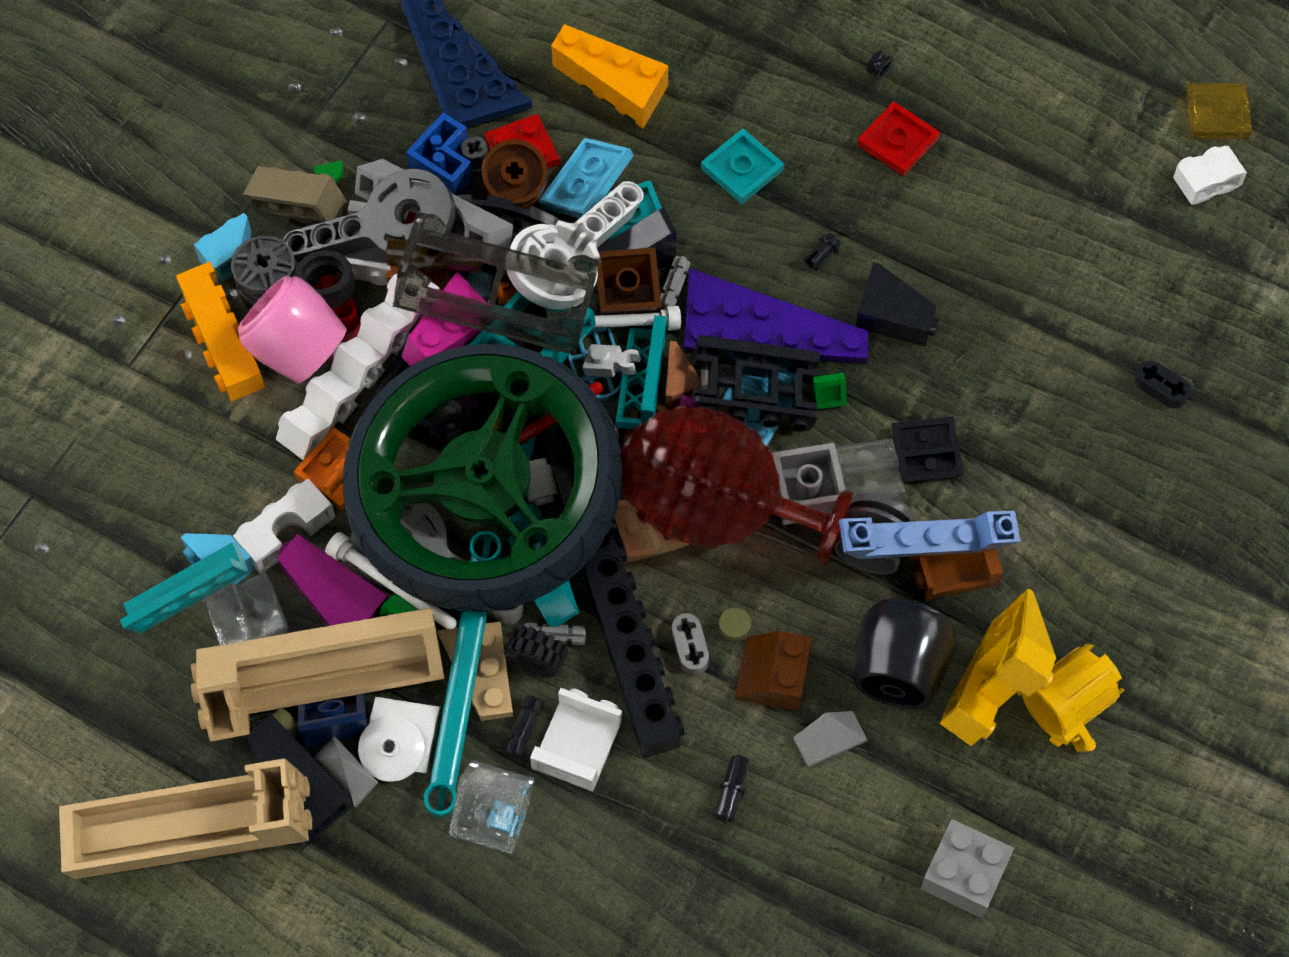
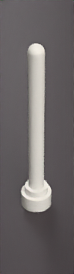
(673, 319)
(342, 548)

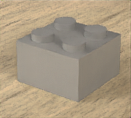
(810, 476)
(966, 868)

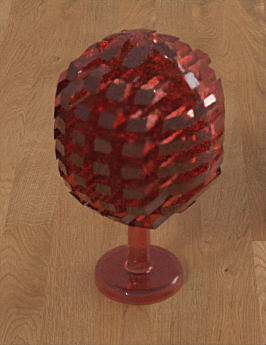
(712, 481)

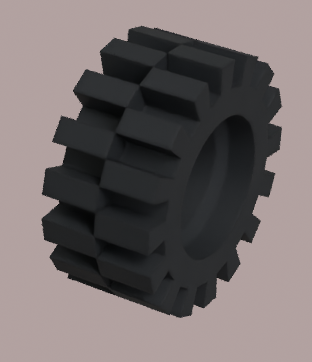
(536, 651)

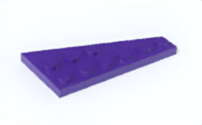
(742, 314)

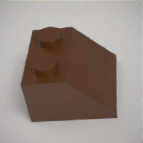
(627, 282)
(774, 669)

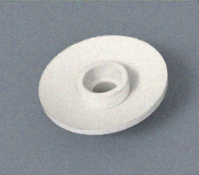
(407, 753)

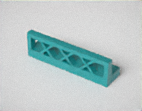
(648, 378)
(184, 589)

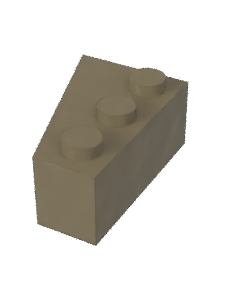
(295, 196)

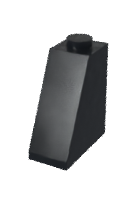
(648, 233)
(895, 309)

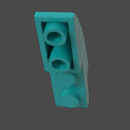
(560, 603)

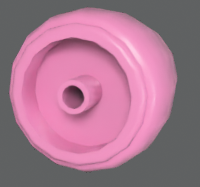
(291, 329)

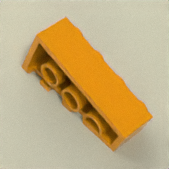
(612, 72)
(218, 330)

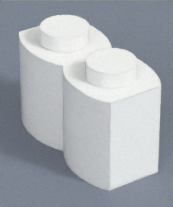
(1209, 174)

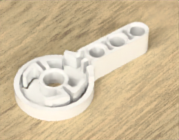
(569, 241)

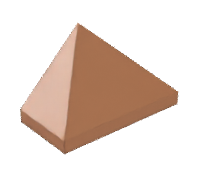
(680, 377)

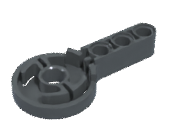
(379, 217)

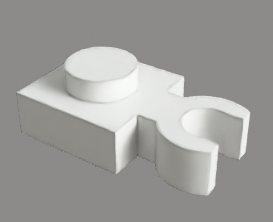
(607, 359)

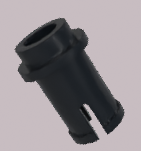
(822, 251)

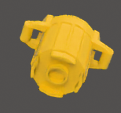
(1077, 694)

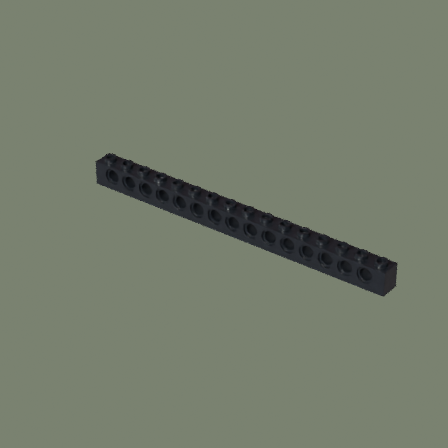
(651, 736)

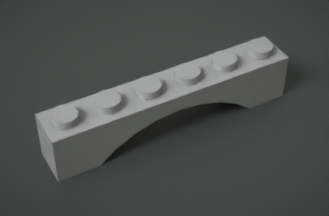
(469, 219)

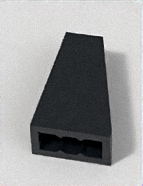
(326, 798)

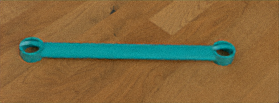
(459, 693)

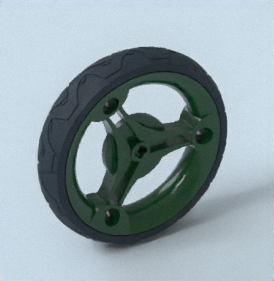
(527, 571)

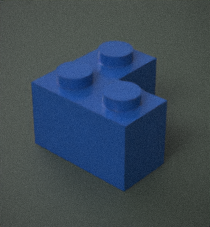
(441, 153)

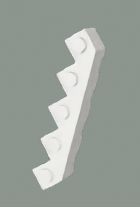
(354, 366)

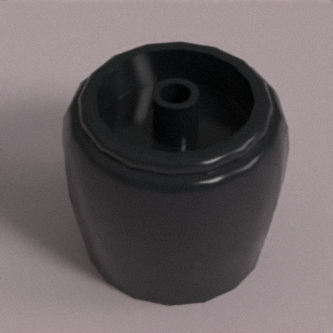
(903, 653)

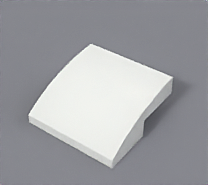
(422, 715)

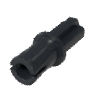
(732, 788)

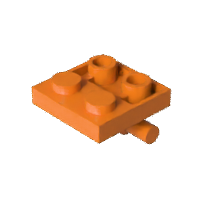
(325, 467)

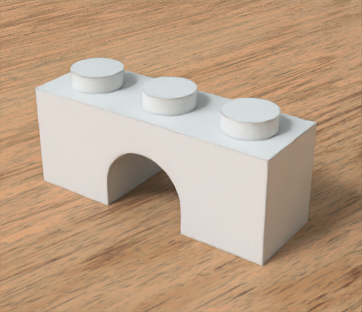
(300, 506)

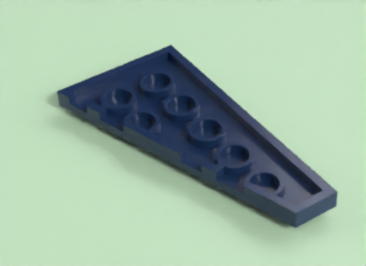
(459, 68)

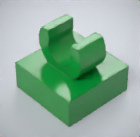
(830, 390)

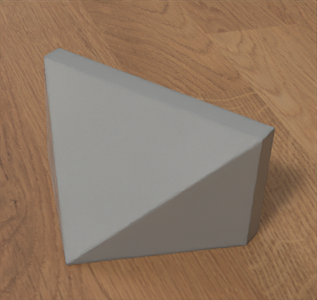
(829, 737)
(346, 771)

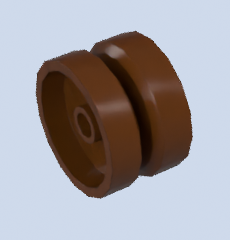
(517, 158)

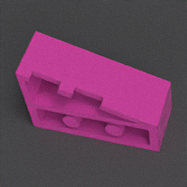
(438, 335)

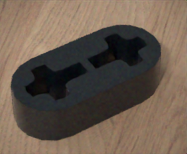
(1162, 384)

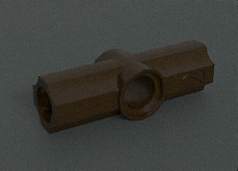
(431, 260)

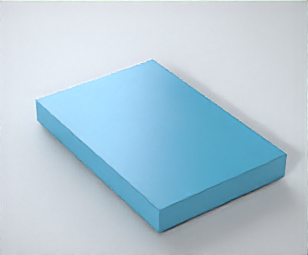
(585, 178)

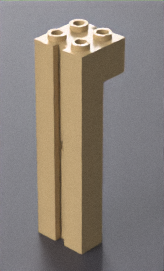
(312, 668)
(186, 822)

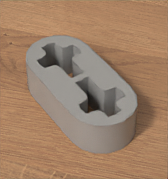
(697, 642)

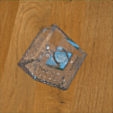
(491, 806)

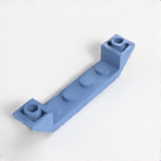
(925, 538)

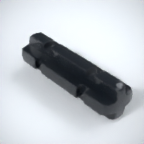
(523, 727)

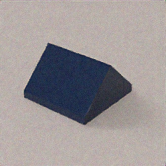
(331, 718)

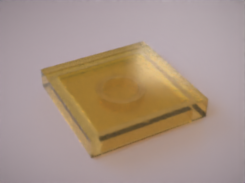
(1218, 110)

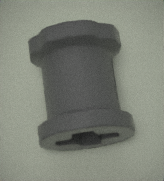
(470, 151)

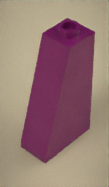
(327, 585)

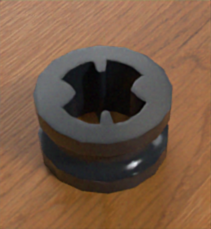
(879, 64)

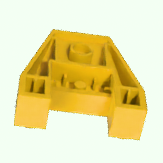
(1008, 660)

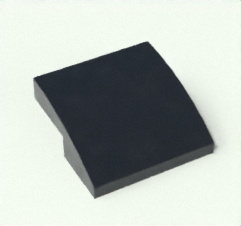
(927, 449)

